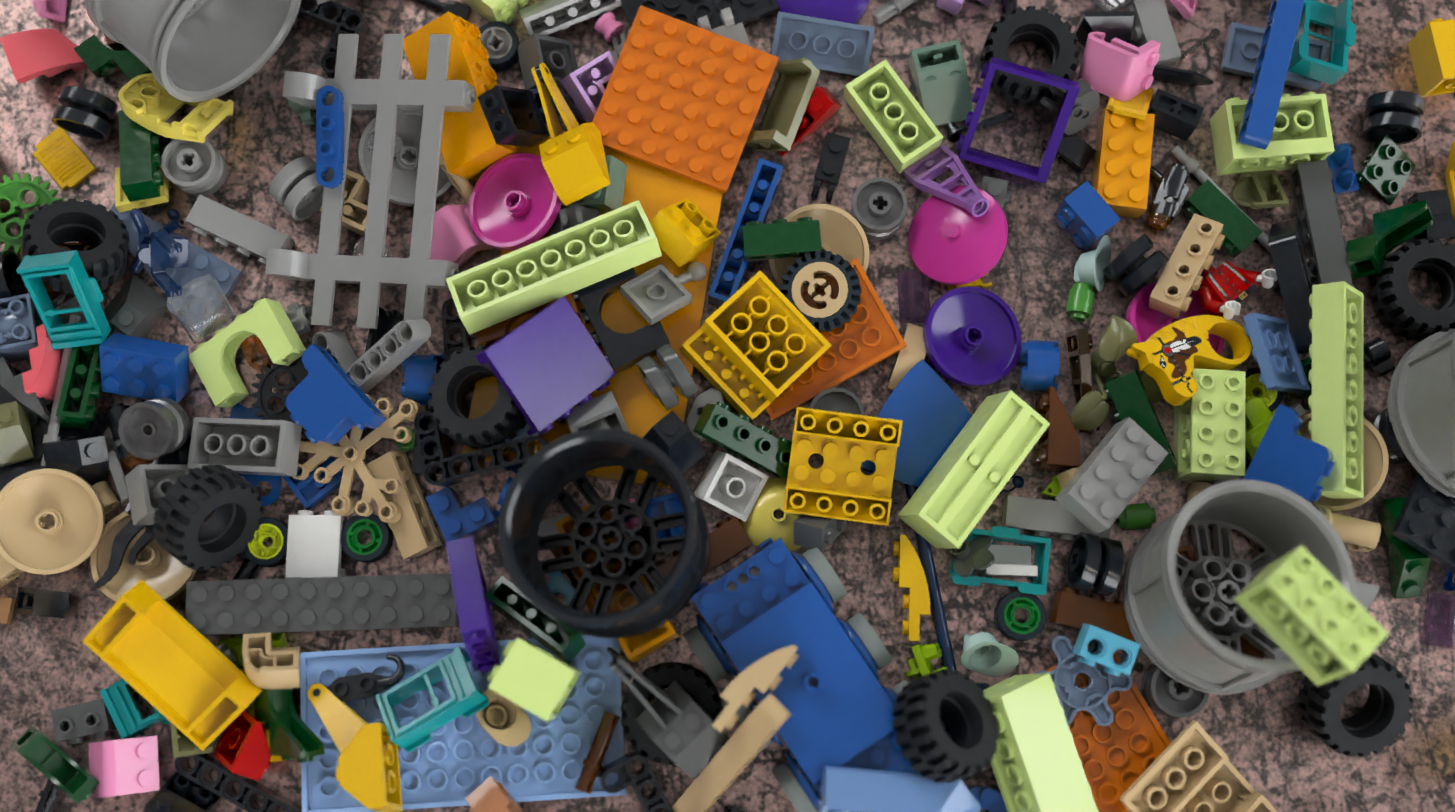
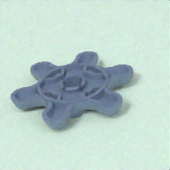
(1092, 697)

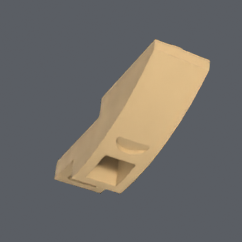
(760, 675)

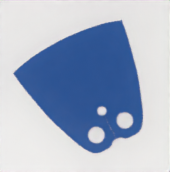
(930, 422)

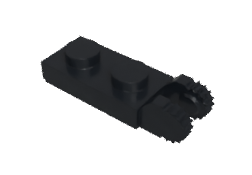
(830, 163)

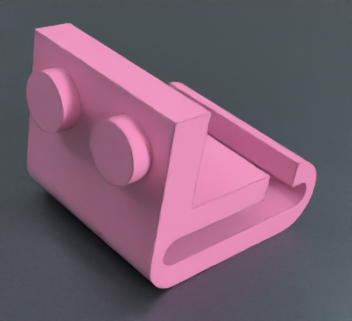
(1118, 67)
(454, 236)
(124, 766)

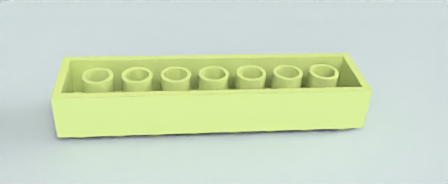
(553, 267)
(1338, 384)

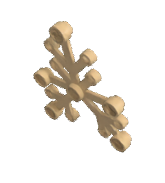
(372, 486)

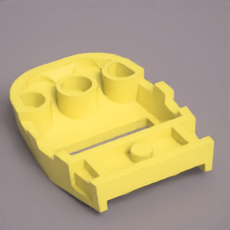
(152, 105)

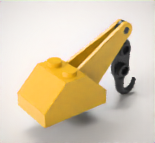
(573, 158)
(368, 757)

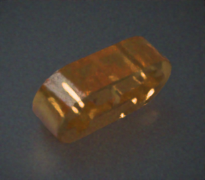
(251, 356)

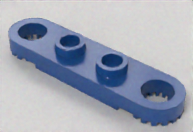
(329, 137)

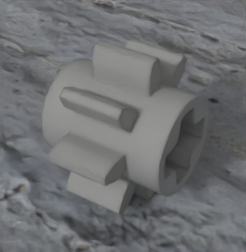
(300, 317)

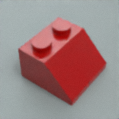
(244, 747)

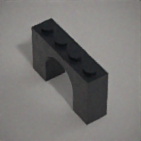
(621, 349)

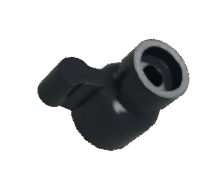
(1378, 356)

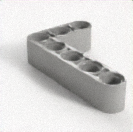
(381, 357)

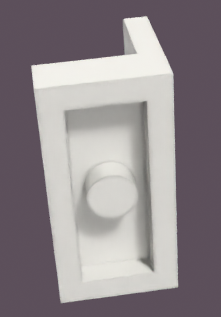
(1010, 562)

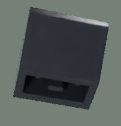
(183, 795)

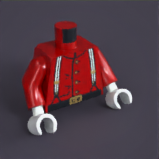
(1228, 286)

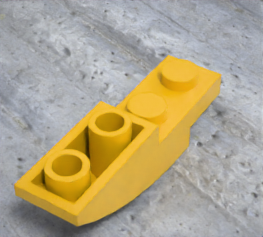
(910, 576)

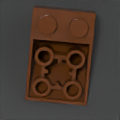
(1060, 443)

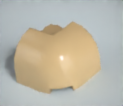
(270, 666)

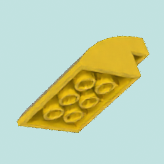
(754, 346)

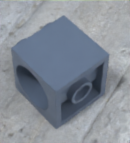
(18, 327)

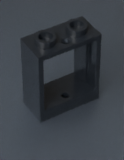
(521, 104)

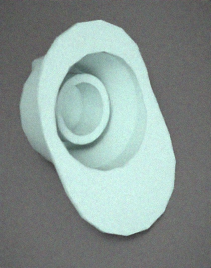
(1091, 264)
(987, 655)

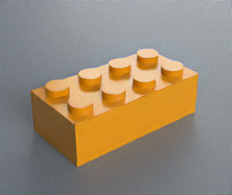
(1123, 162)

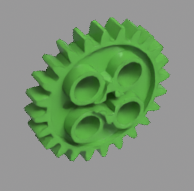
(15, 192)

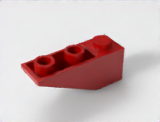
(818, 111)

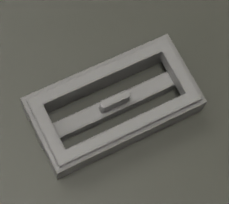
(118, 478)

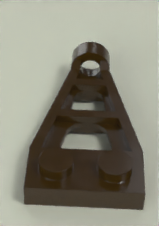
(1078, 349)

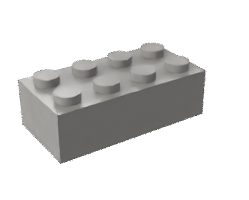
(246, 445)
(1111, 476)

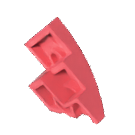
(40, 53)
(45, 367)

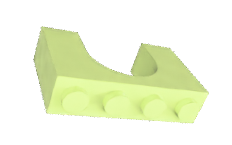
(216, 357)

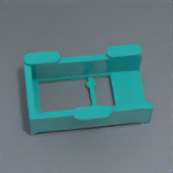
(1340, 39)
(87, 293)
(1011, 535)
(464, 700)
(125, 711)

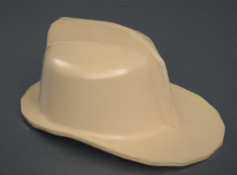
(504, 720)

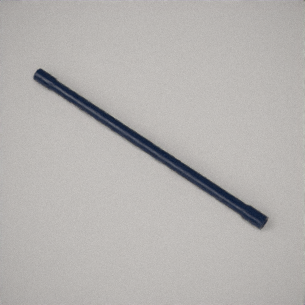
(936, 602)

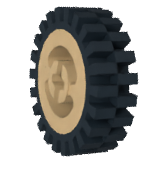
(804, 272)

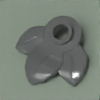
(972, 556)

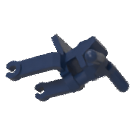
(159, 252)

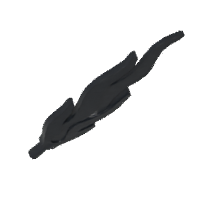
(129, 531)

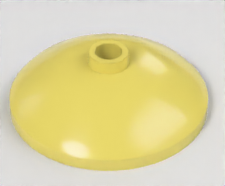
(761, 521)

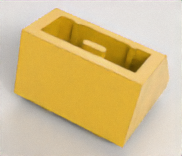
(683, 231)

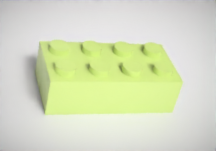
(892, 116)

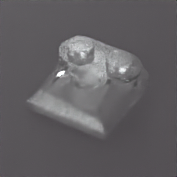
(201, 307)

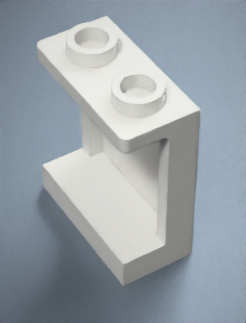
(314, 545)

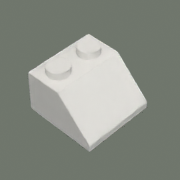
(731, 485)

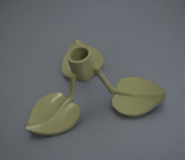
(1113, 343)

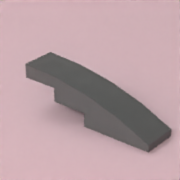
(14, 385)

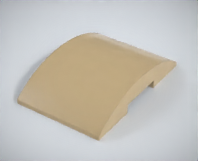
(1193, 777)

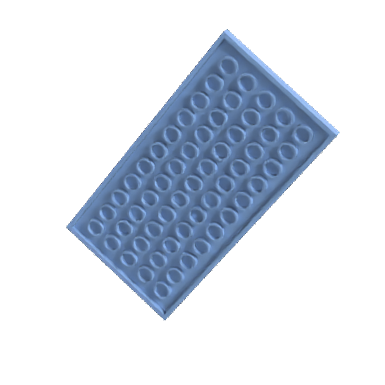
(461, 752)

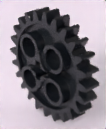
(271, 380)

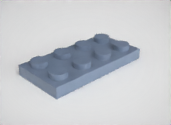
(827, 43)
(1243, 50)

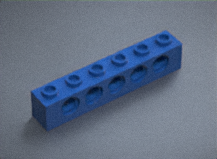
(754, 208)

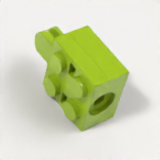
(1258, 420)

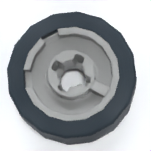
(507, 52)

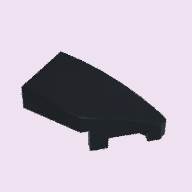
(1075, 152)

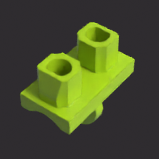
(923, 656)

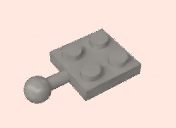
(659, 292)

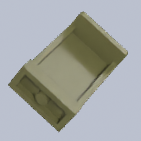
(785, 106)

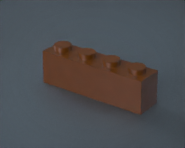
(724, 544)

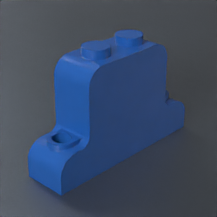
(329, 400)
(1289, 458)

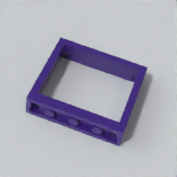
(1005, 164)
(471, 604)

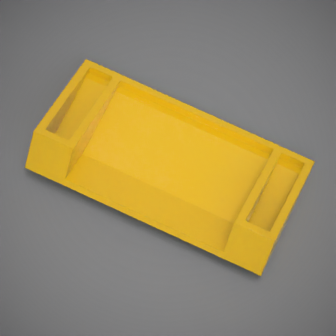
(171, 664)

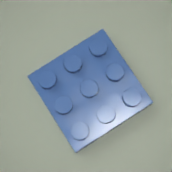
(1275, 353)

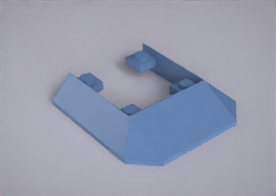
(891, 791)

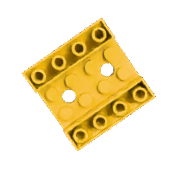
(839, 486)

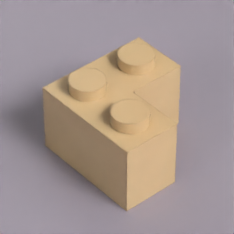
(354, 211)

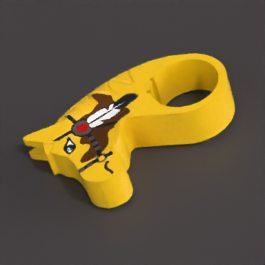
(1182, 346)

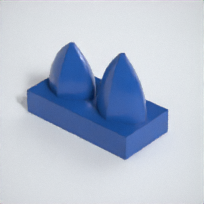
(1343, 170)

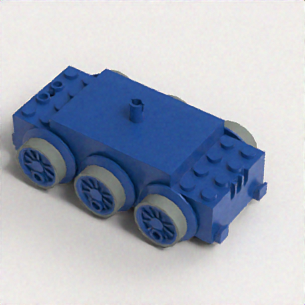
(832, 687)

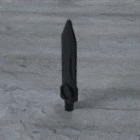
(1180, 76)

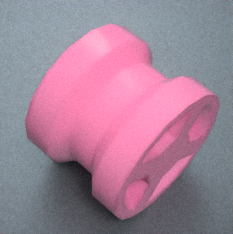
(609, 26)

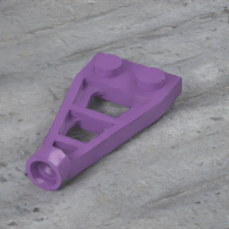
(936, 163)

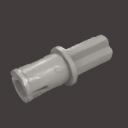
(890, 9)

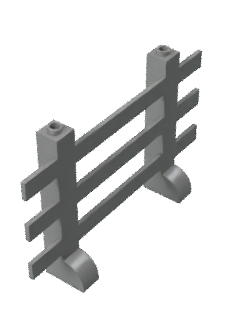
(387, 98)

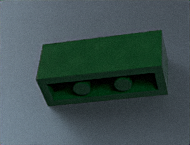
(1214, 205)
(780, 239)

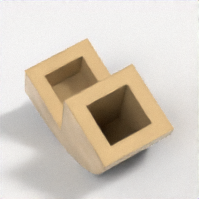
(908, 356)

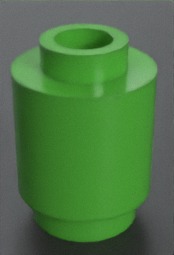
(1080, 302)
(1136, 517)

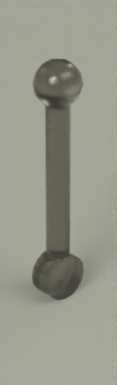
(1213, 34)

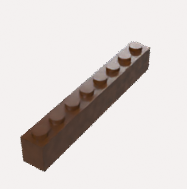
(1073, 610)

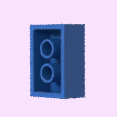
(144, 368)

